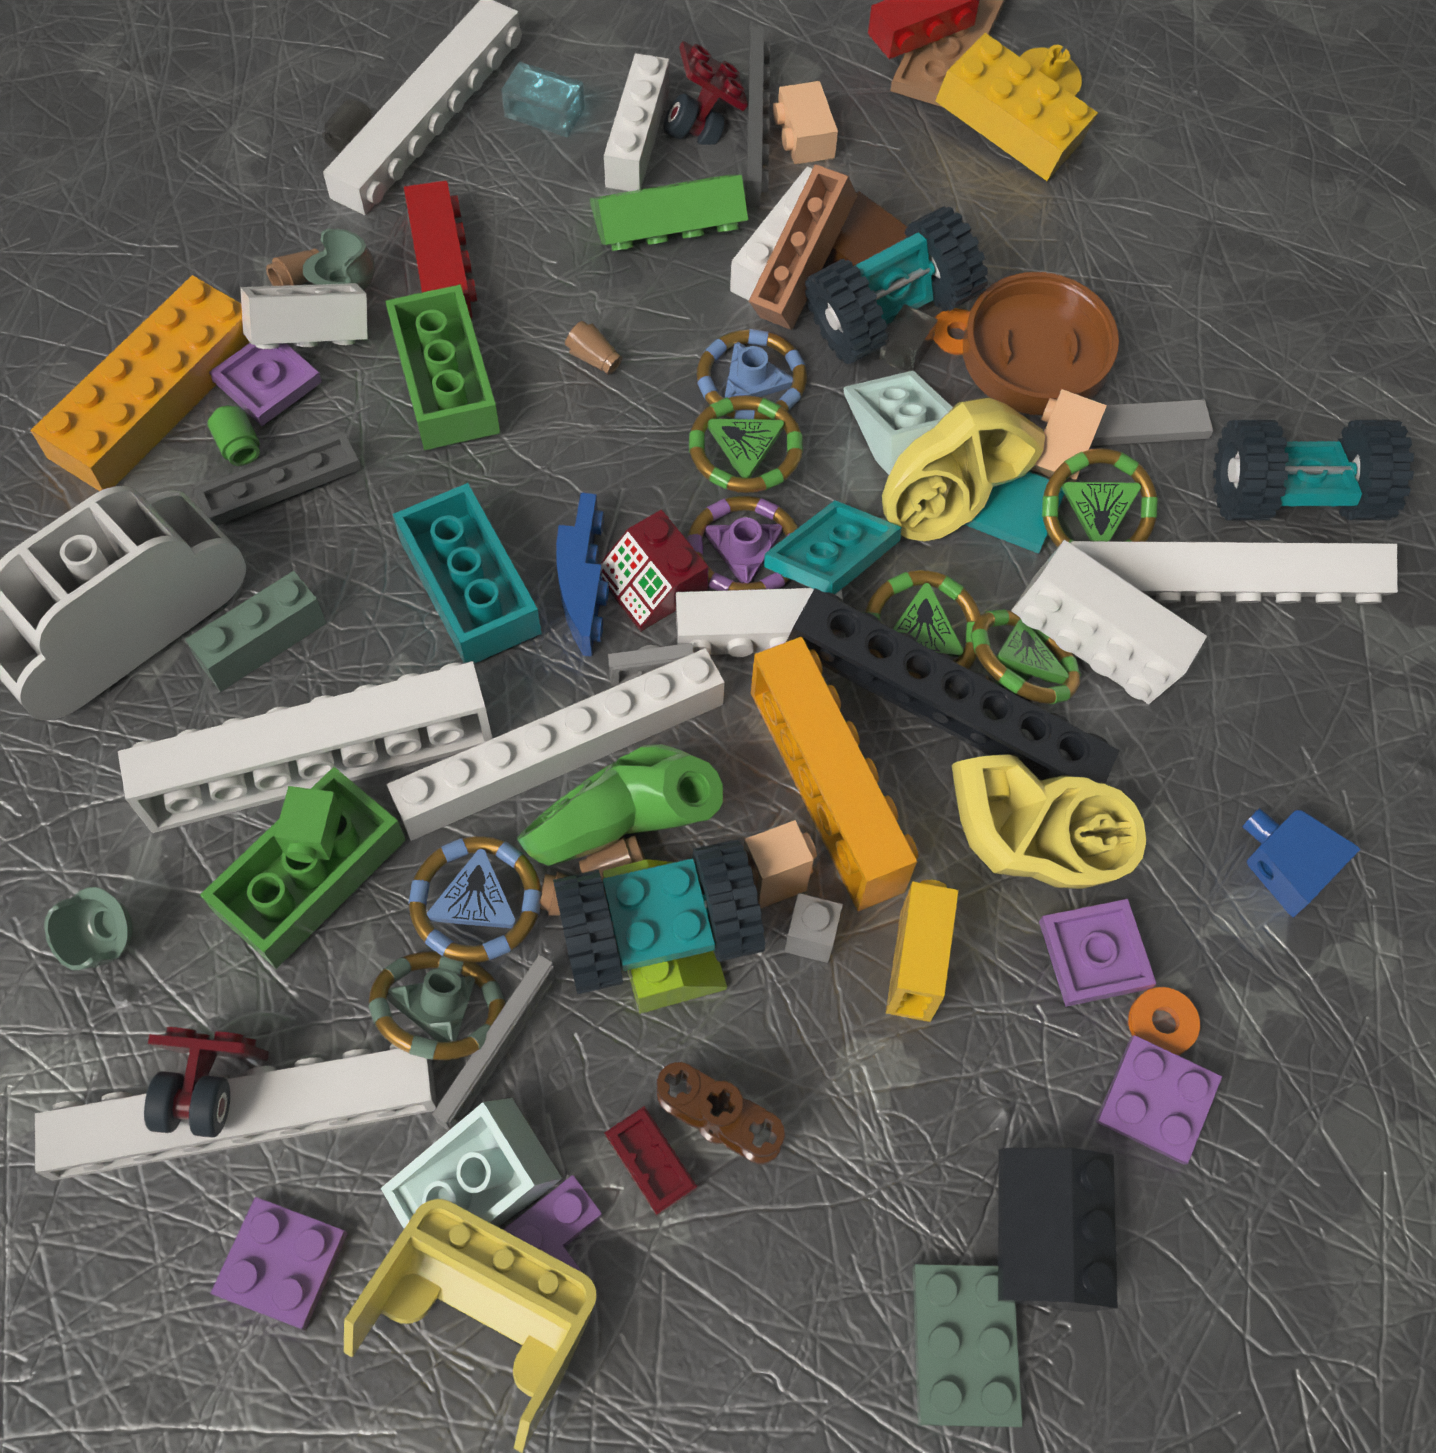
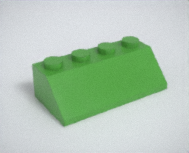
(669, 210)

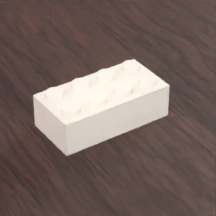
(1108, 623)

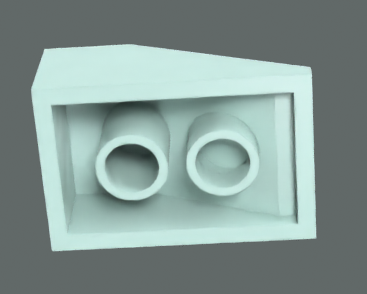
(894, 413)
(481, 1164)

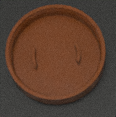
(1039, 337)

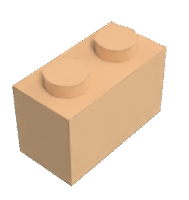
(806, 122)
(1069, 430)
(780, 862)

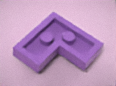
(557, 1220)

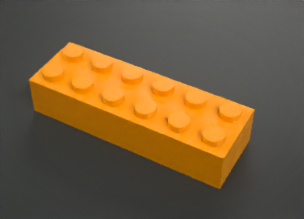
(143, 386)
(832, 774)

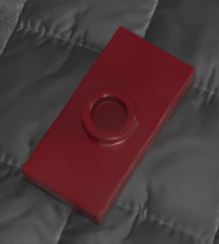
(650, 1161)

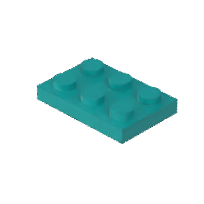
(832, 547)

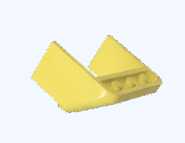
(490, 1278)

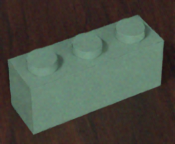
(256, 631)

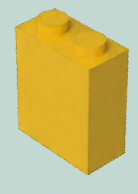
(922, 951)

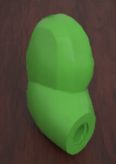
(635, 794)

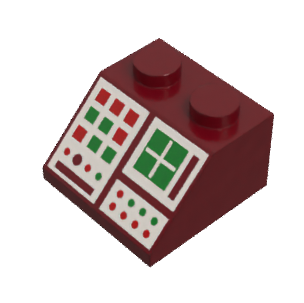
(649, 569)

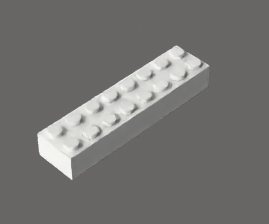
(260, 756)

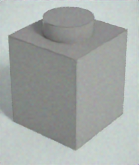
(813, 928)

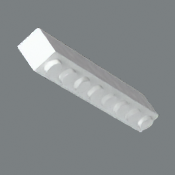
(422, 106)
(1251, 570)
(557, 744)
(262, 1109)

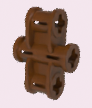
(731, 1127)

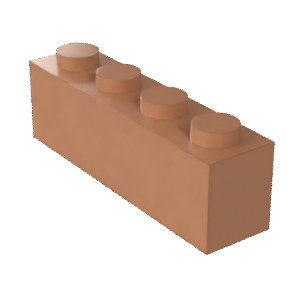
(803, 246)

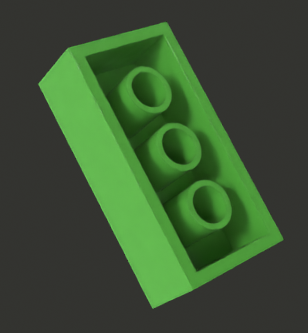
(443, 367)
(283, 901)

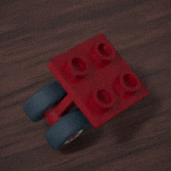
(717, 81)
(196, 1096)

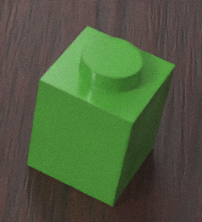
(308, 824)

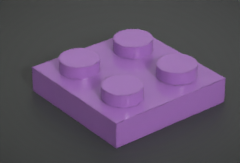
(265, 379)
(1097, 952)
(1159, 1099)
(279, 1263)

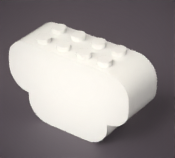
(107, 594)

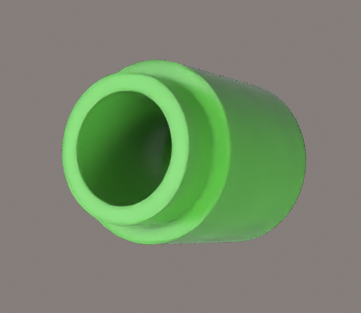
(234, 435)

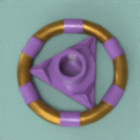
(742, 542)

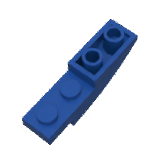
(581, 575)

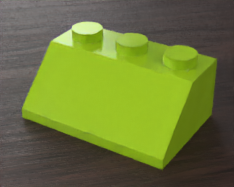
(675, 979)

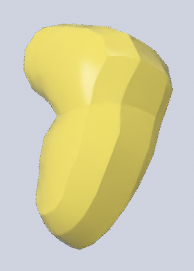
(954, 466)
(1047, 829)

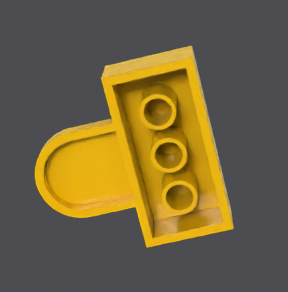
(1020, 101)

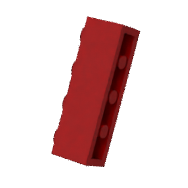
(439, 239)

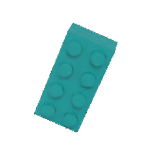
(467, 574)

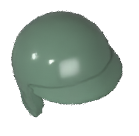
(341, 261)
(88, 929)

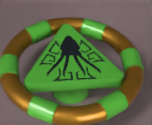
(745, 443)
(1100, 504)
(925, 616)
(1025, 656)

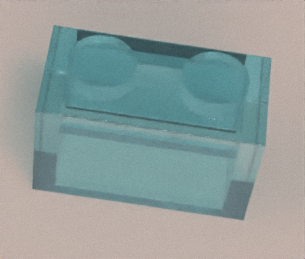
(543, 99)

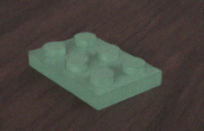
(965, 1348)

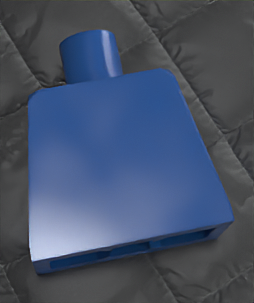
(1296, 857)

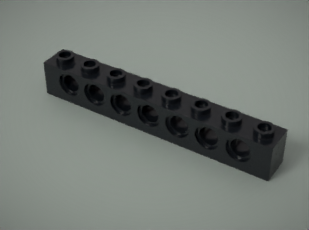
(929, 701)

